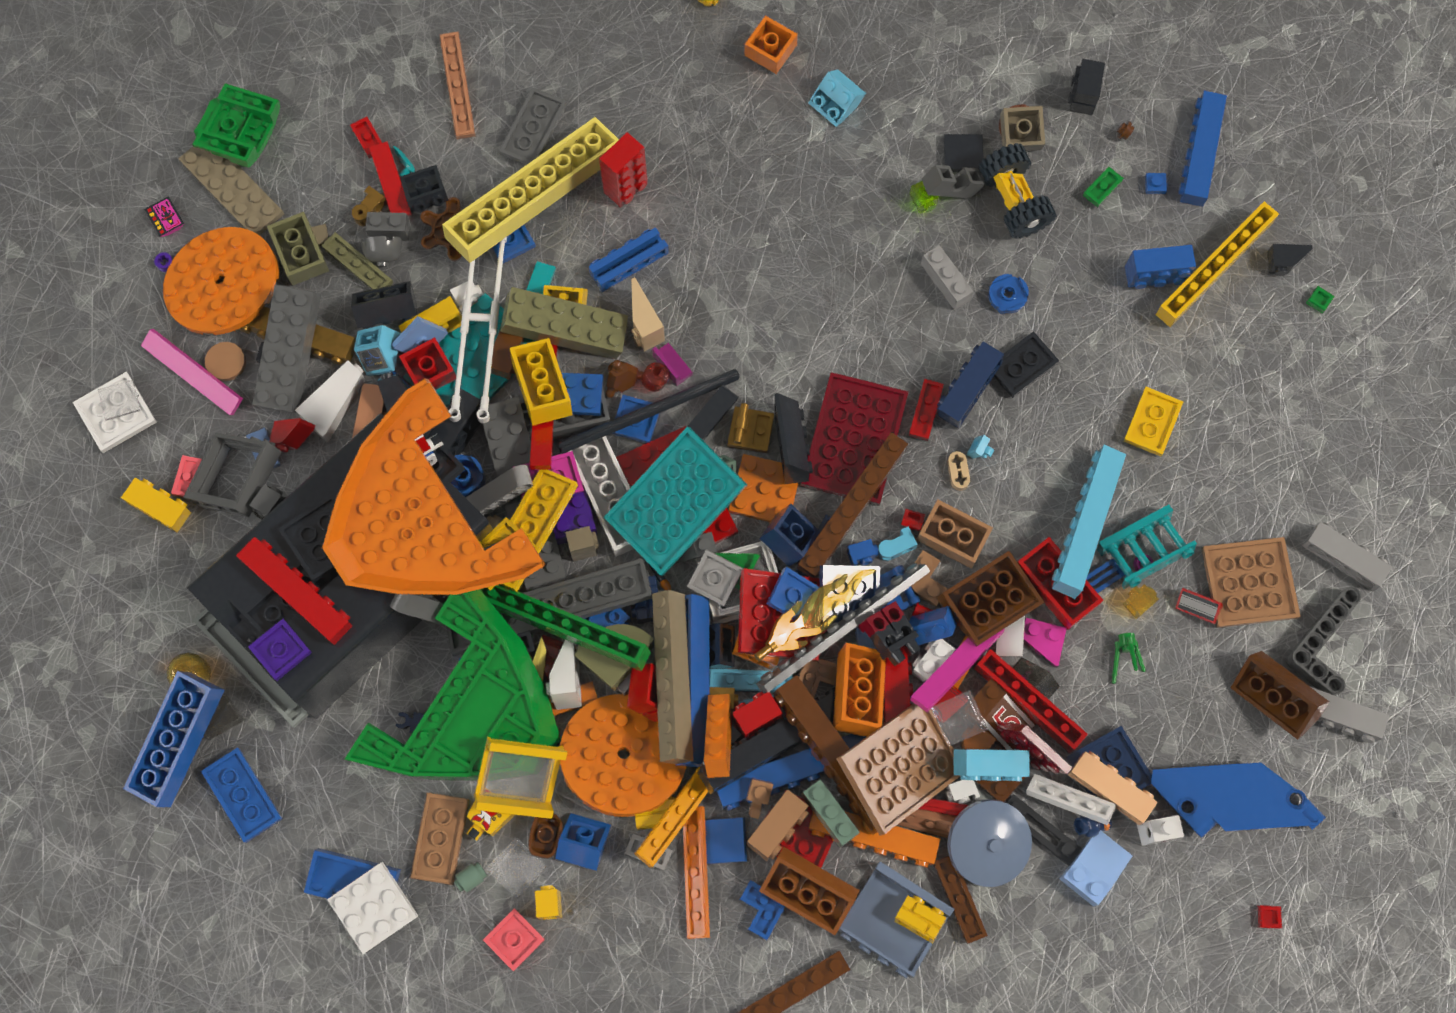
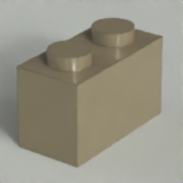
(582, 543)

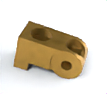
(371, 203)

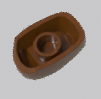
(545, 836)

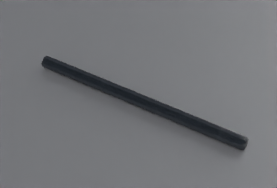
(648, 411)

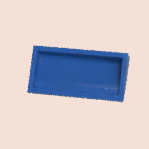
(335, 871)

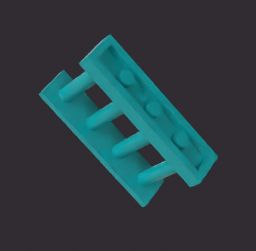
(1145, 527)

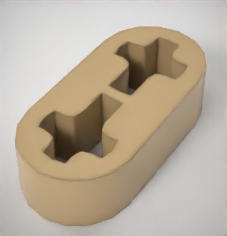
(963, 470)

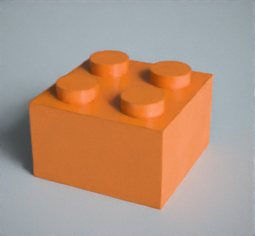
(770, 44)

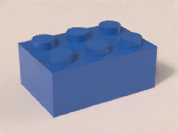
(1160, 266)

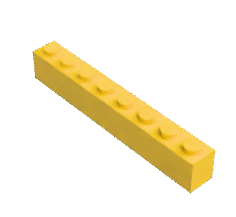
(1217, 264)

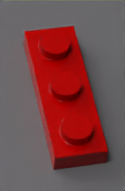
(926, 410)

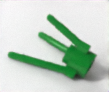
(1128, 644)

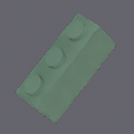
(830, 813)

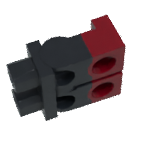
(890, 633)

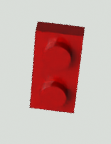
(365, 134)

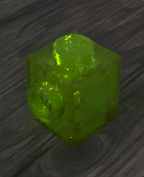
(921, 198)

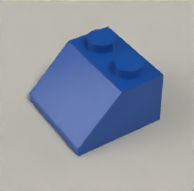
(583, 841)

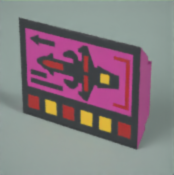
(164, 217)

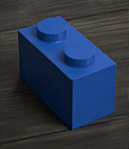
(933, 625)

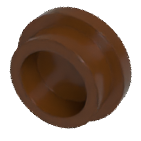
(1125, 130)

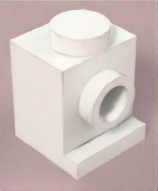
(459, 294)
(962, 791)

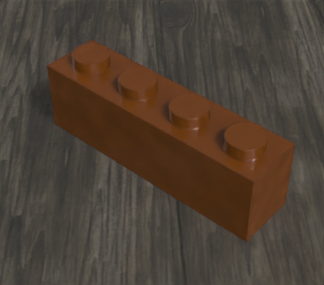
(501, 358)

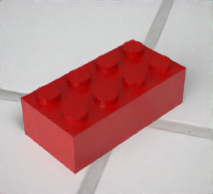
(623, 170)
(1039, 568)

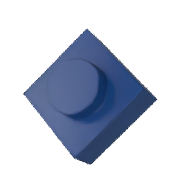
(1155, 183)

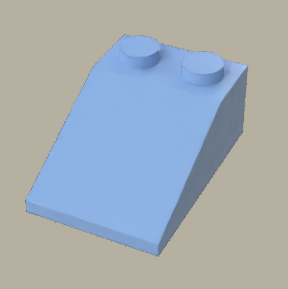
(1096, 868)

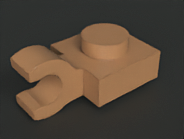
(758, 793)

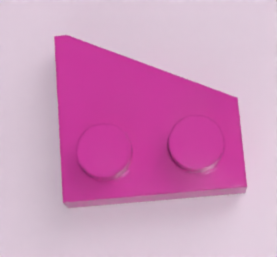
(1045, 639)

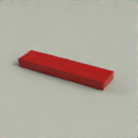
(389, 178)

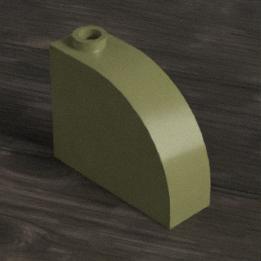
(607, 669)

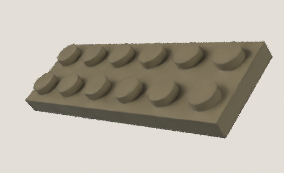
(232, 189)

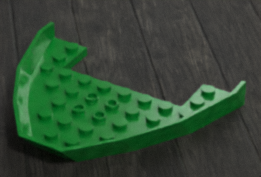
(486, 695)

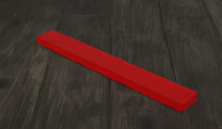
(542, 442)

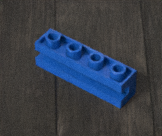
(628, 259)

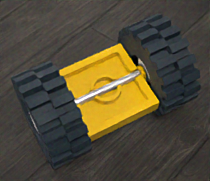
(1005, 171)

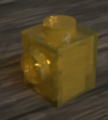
(1140, 600)

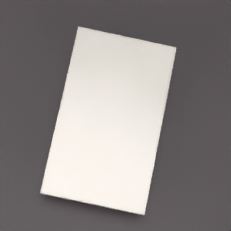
(1011, 641)

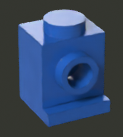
(862, 553)

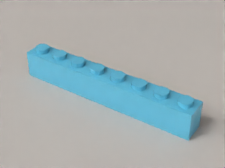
(1089, 521)

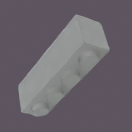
(1347, 556)
(1353, 718)

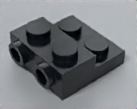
(424, 189)

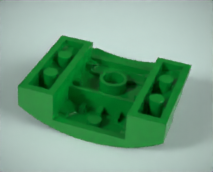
(237, 125)

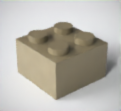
(1023, 127)

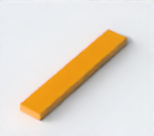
(672, 821)

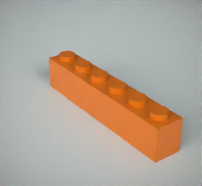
(898, 841)

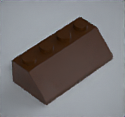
(1279, 694)

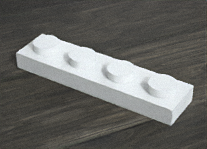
(1071, 799)

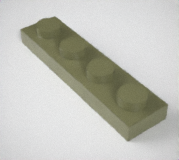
(356, 262)

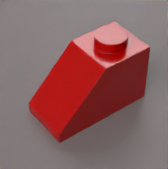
(290, 433)

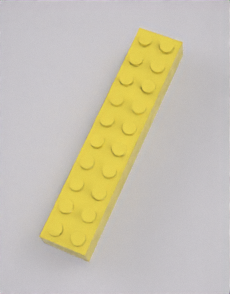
(529, 191)

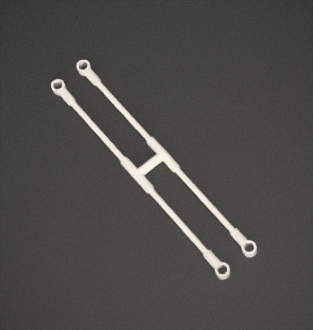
(466, 317)

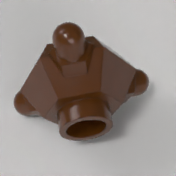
(621, 377)

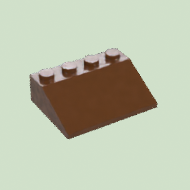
(991, 599)

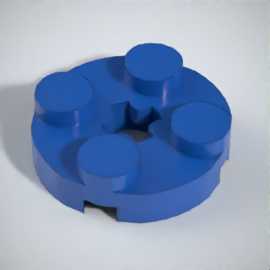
(1012, 284)

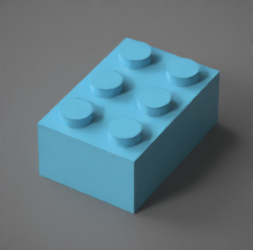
(991, 764)

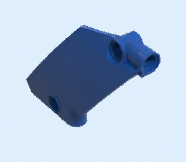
(1234, 797)

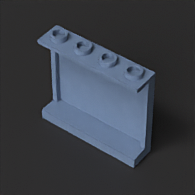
(873, 918)

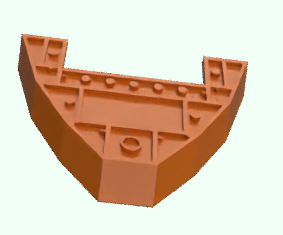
(399, 524)

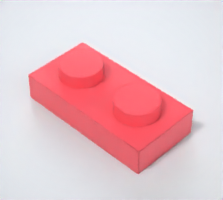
(185, 474)

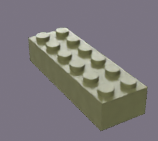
(564, 323)

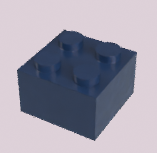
(789, 535)

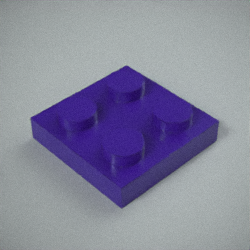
(279, 649)

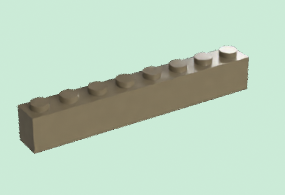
(672, 677)

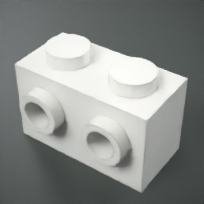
(936, 655)

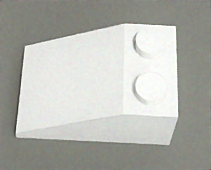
(565, 679)

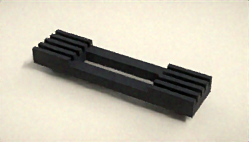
(1065, 850)

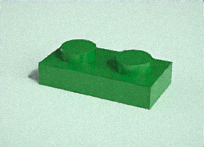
(1103, 187)

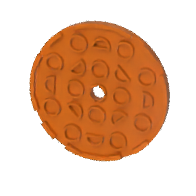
(248, 284)
(602, 777)

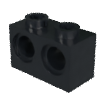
(721, 646)

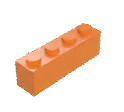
(718, 736)

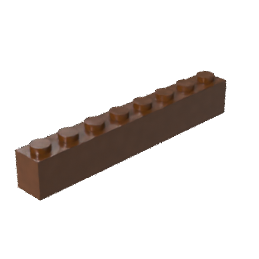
(853, 506)
(821, 737)

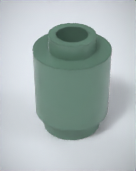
(470, 877)

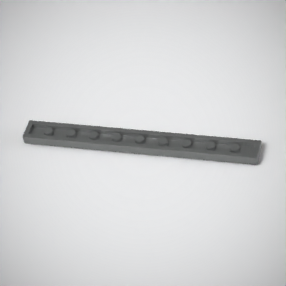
(838, 630)

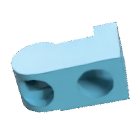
(901, 545)

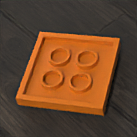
(765, 489)

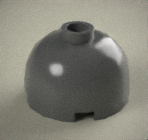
(382, 249)

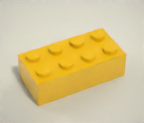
(541, 381)

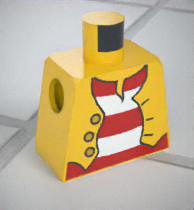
(486, 821)

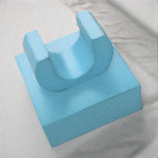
(979, 448)

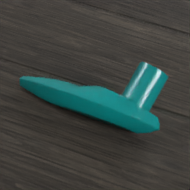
(405, 161)

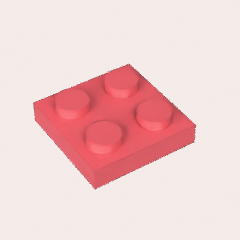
(514, 939)

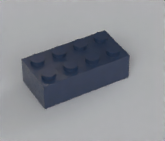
(970, 385)

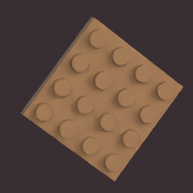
(1251, 582)

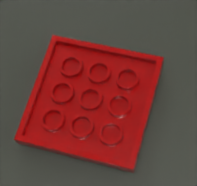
(757, 617)

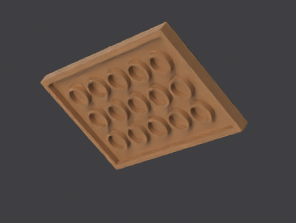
(899, 767)

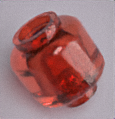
(655, 377)

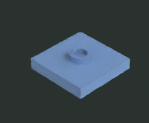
(418, 333)

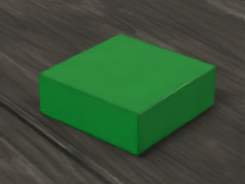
(1320, 299)

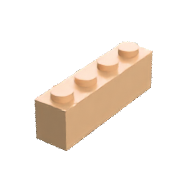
(1112, 787)

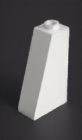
(332, 400)

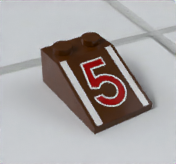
(999, 707)

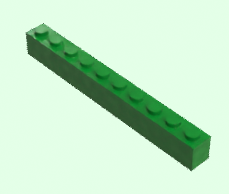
(568, 626)

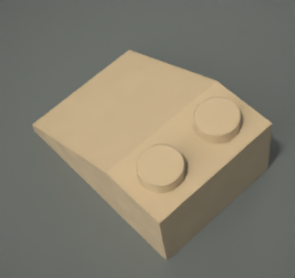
(647, 326)

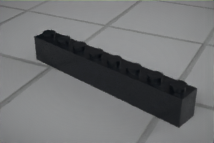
(763, 747)

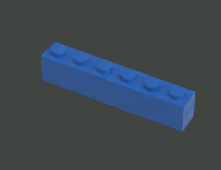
(1203, 148)

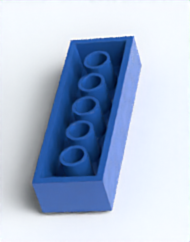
(173, 739)

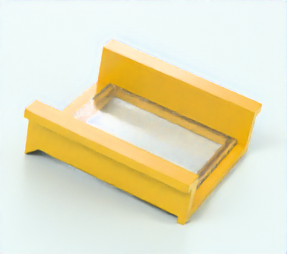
(518, 778)

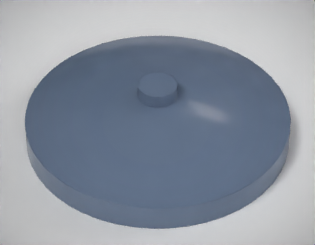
(989, 843)

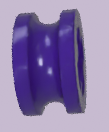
(159, 258)

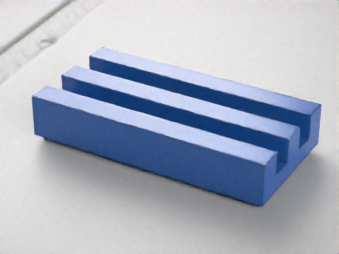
(1116, 568)

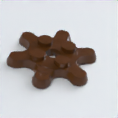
(437, 237)

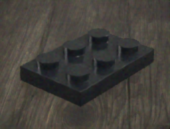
(1025, 364)

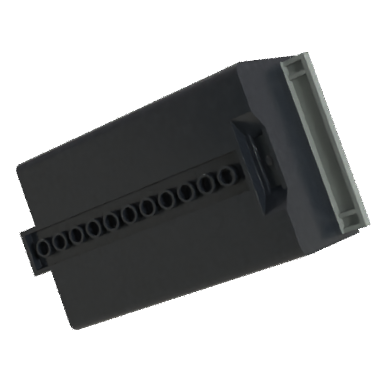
(245, 607)

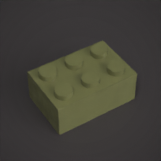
(298, 248)

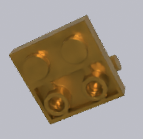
(750, 429)

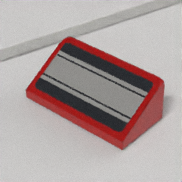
(1198, 605)

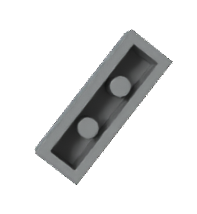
(947, 277)

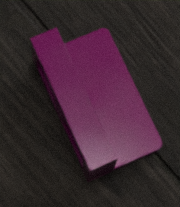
(677, 367)

